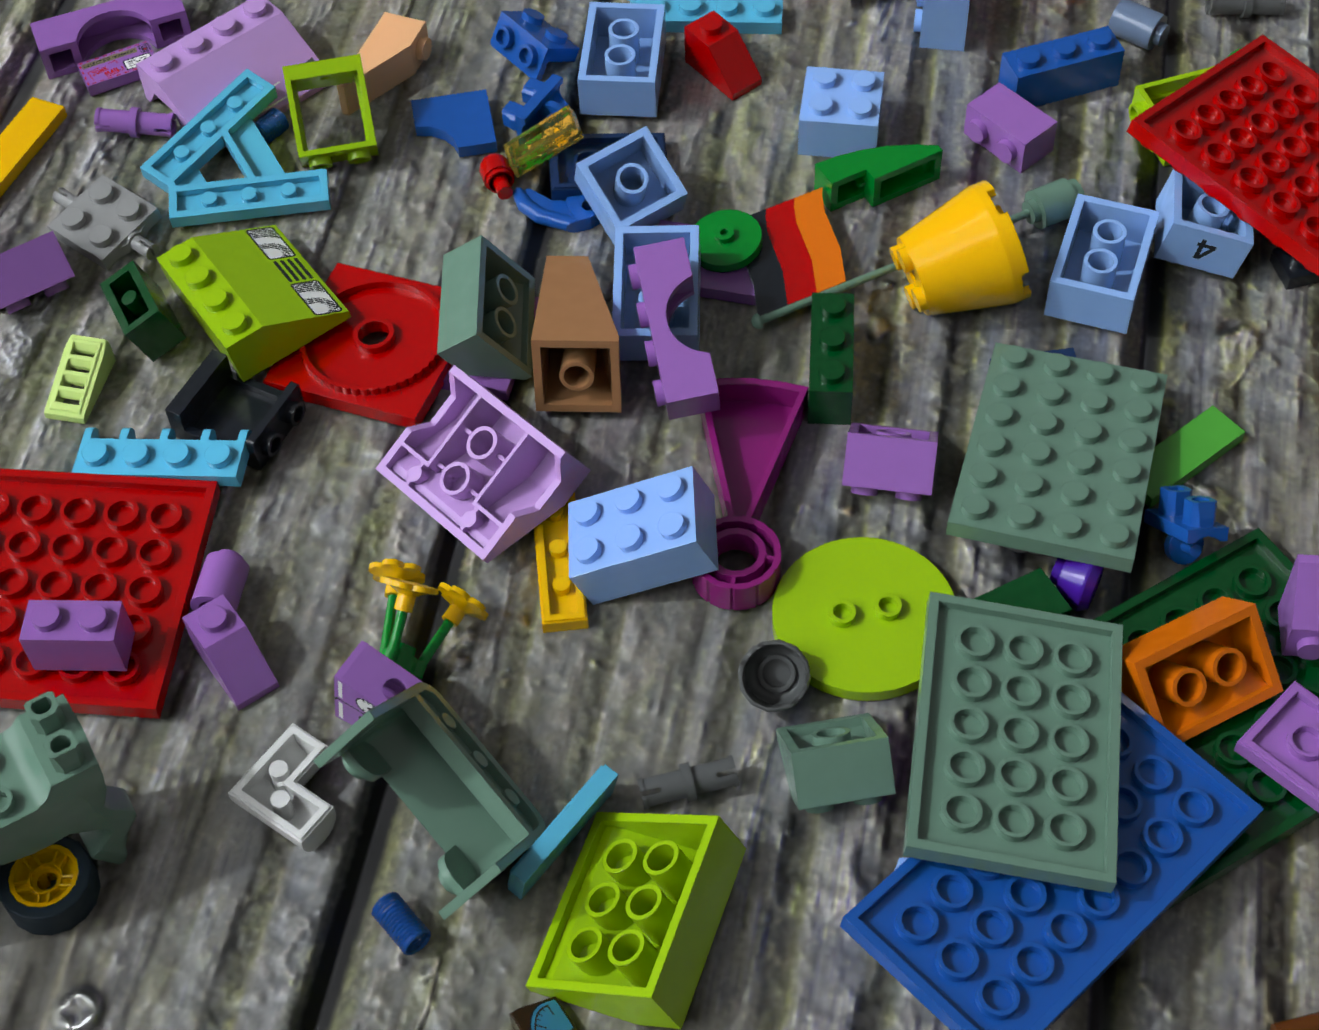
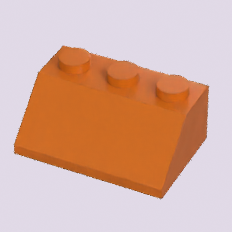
(1201, 667)

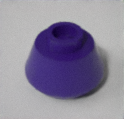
(1076, 582)

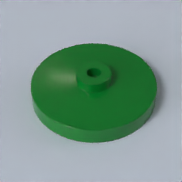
(729, 240)

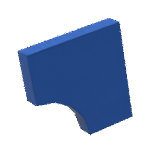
(459, 119)

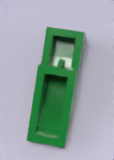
(876, 174)

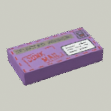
(114, 68)

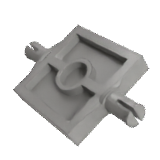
(105, 222)

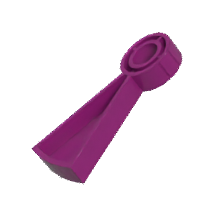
(747, 451)

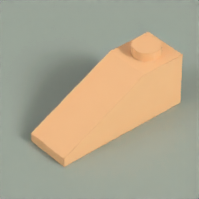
(388, 58)

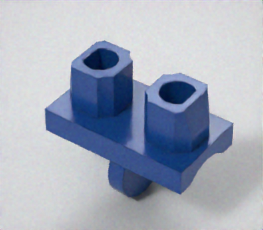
(541, 101)
(1186, 522)

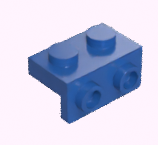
(531, 42)

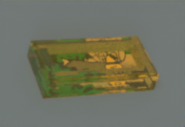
(543, 141)

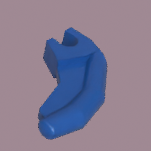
(568, 215)

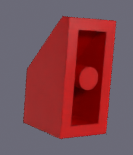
(720, 55)

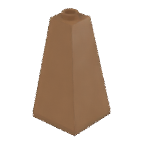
(574, 341)

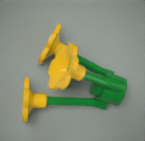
(403, 585)

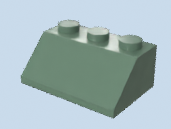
(486, 312)

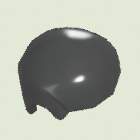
(774, 675)

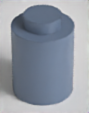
(1139, 24)

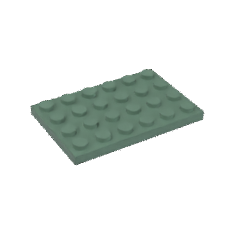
(1059, 457)
(1017, 743)

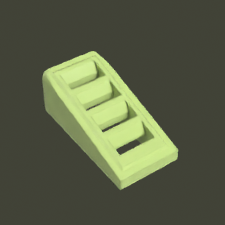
(79, 354)

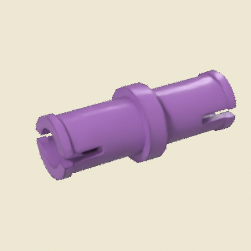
(135, 122)

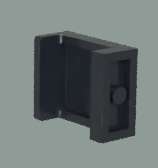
(223, 402)

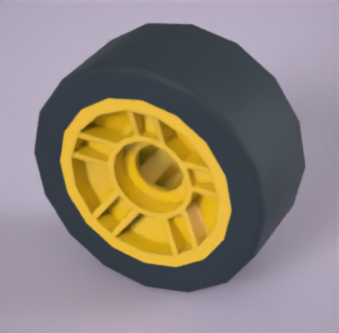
(56, 909)

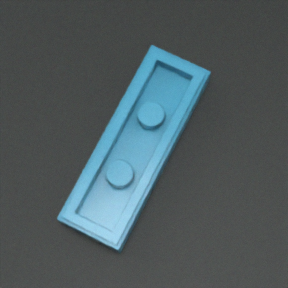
(561, 831)

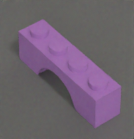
(78, 34)
(686, 375)

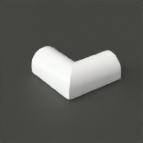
(276, 790)

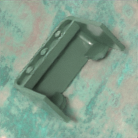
(445, 783)

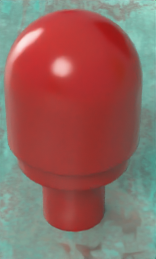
(497, 175)

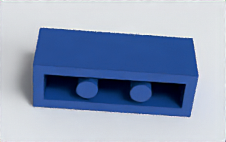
(1063, 67)

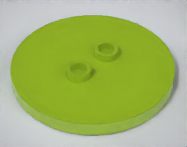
(858, 615)

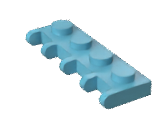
(165, 457)

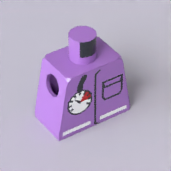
(367, 681)

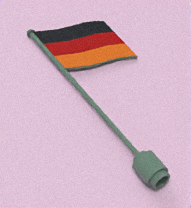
(805, 257)

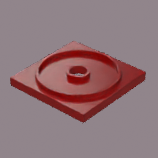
(380, 380)

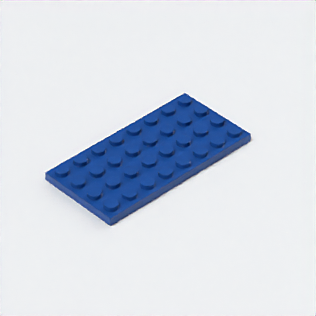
(1023, 949)

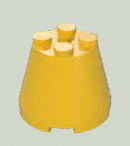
(963, 256)

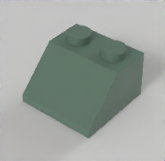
(836, 762)

